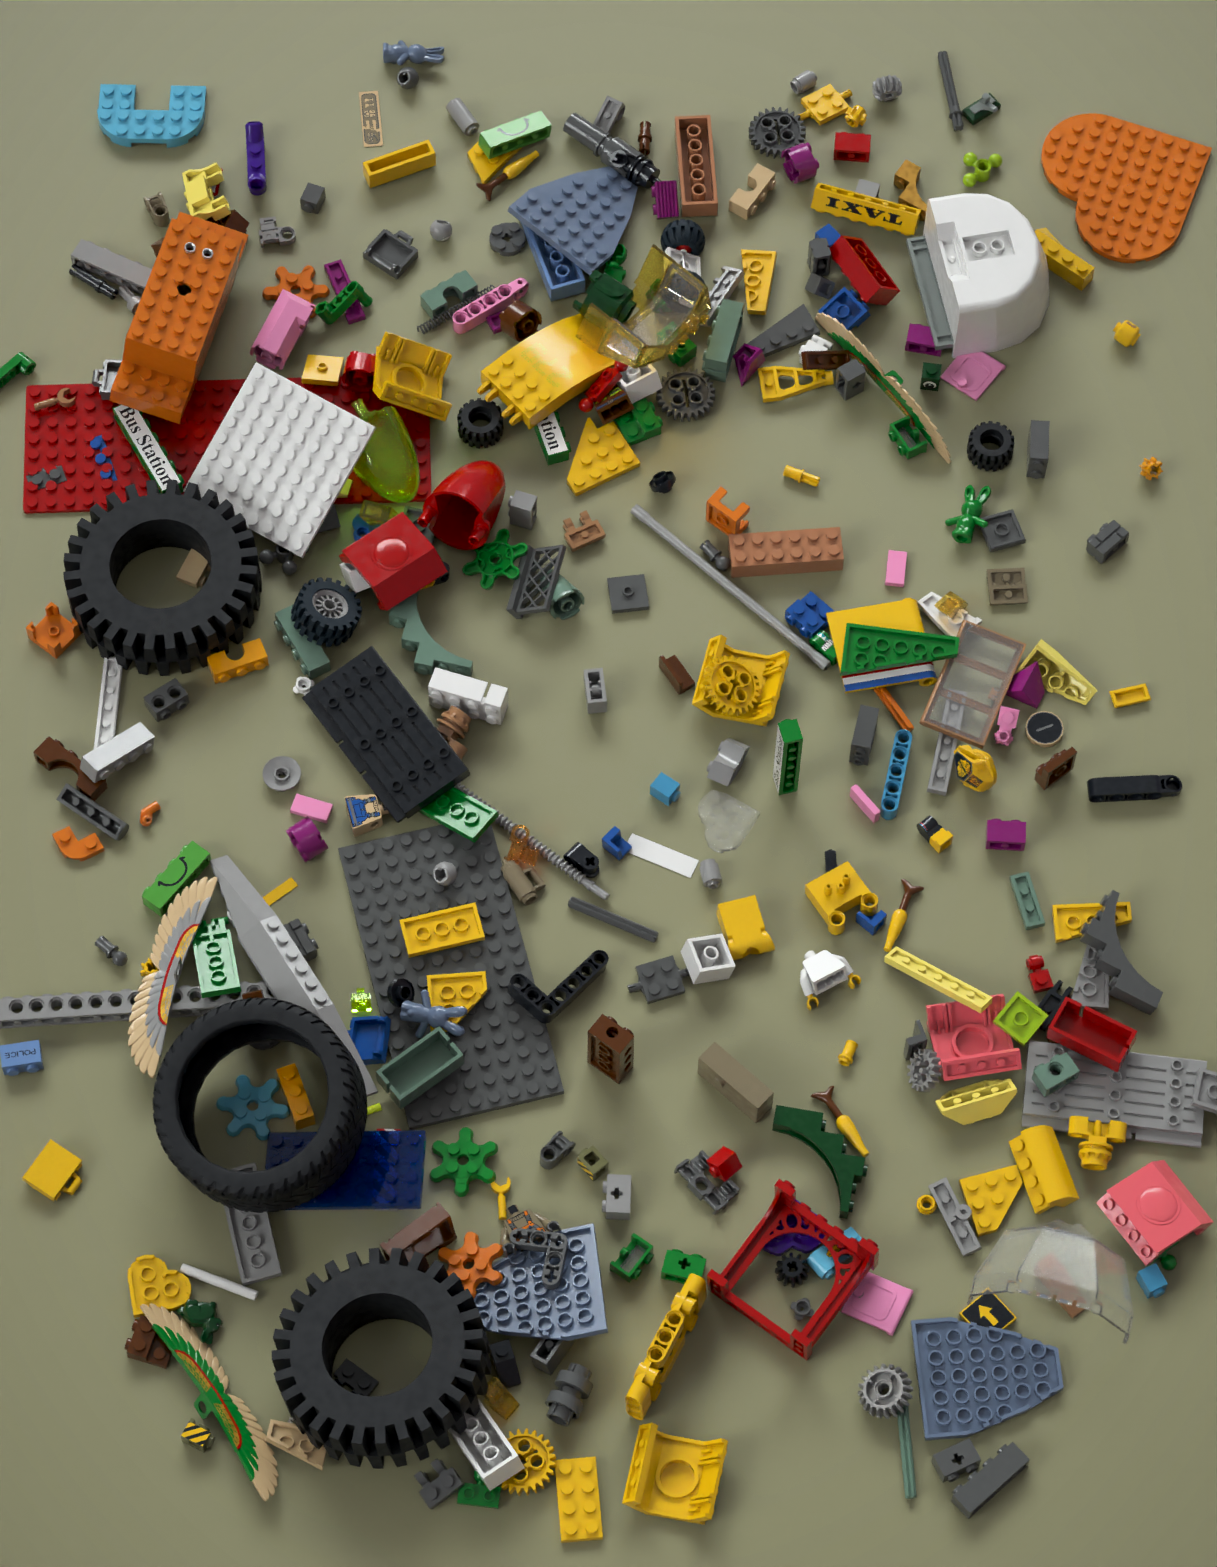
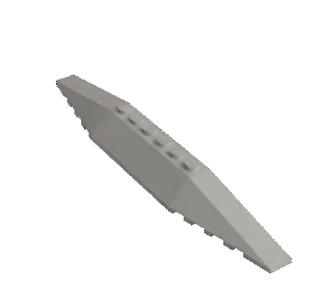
(277, 954)

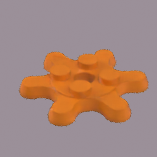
(293, 281)
(482, 1258)

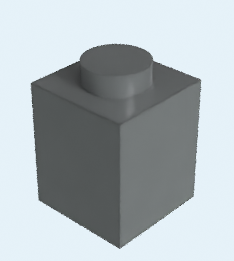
(312, 198)

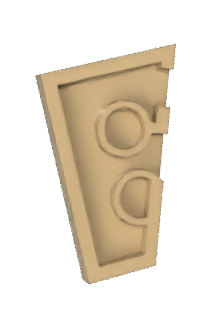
(290, 1439)

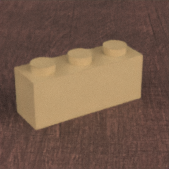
(193, 569)

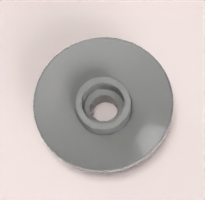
(281, 766)

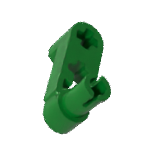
(332, 311)
(14, 366)

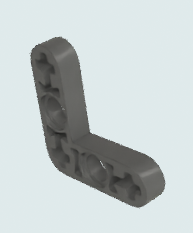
(551, 1252)

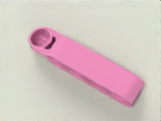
(483, 308)

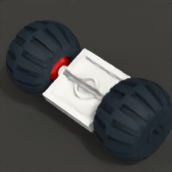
(684, 243)

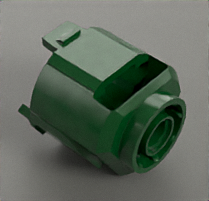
(609, 296)

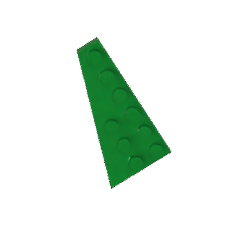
(883, 648)

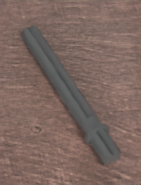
(955, 112)

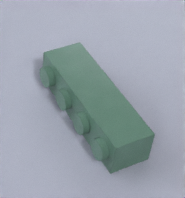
(311, 656)

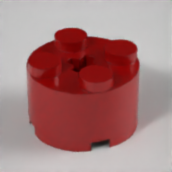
(359, 371)

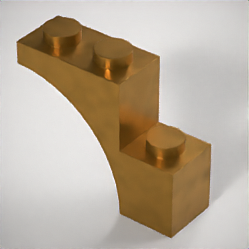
(906, 180)

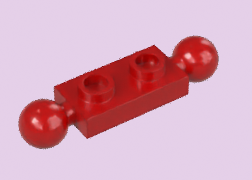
(602, 386)

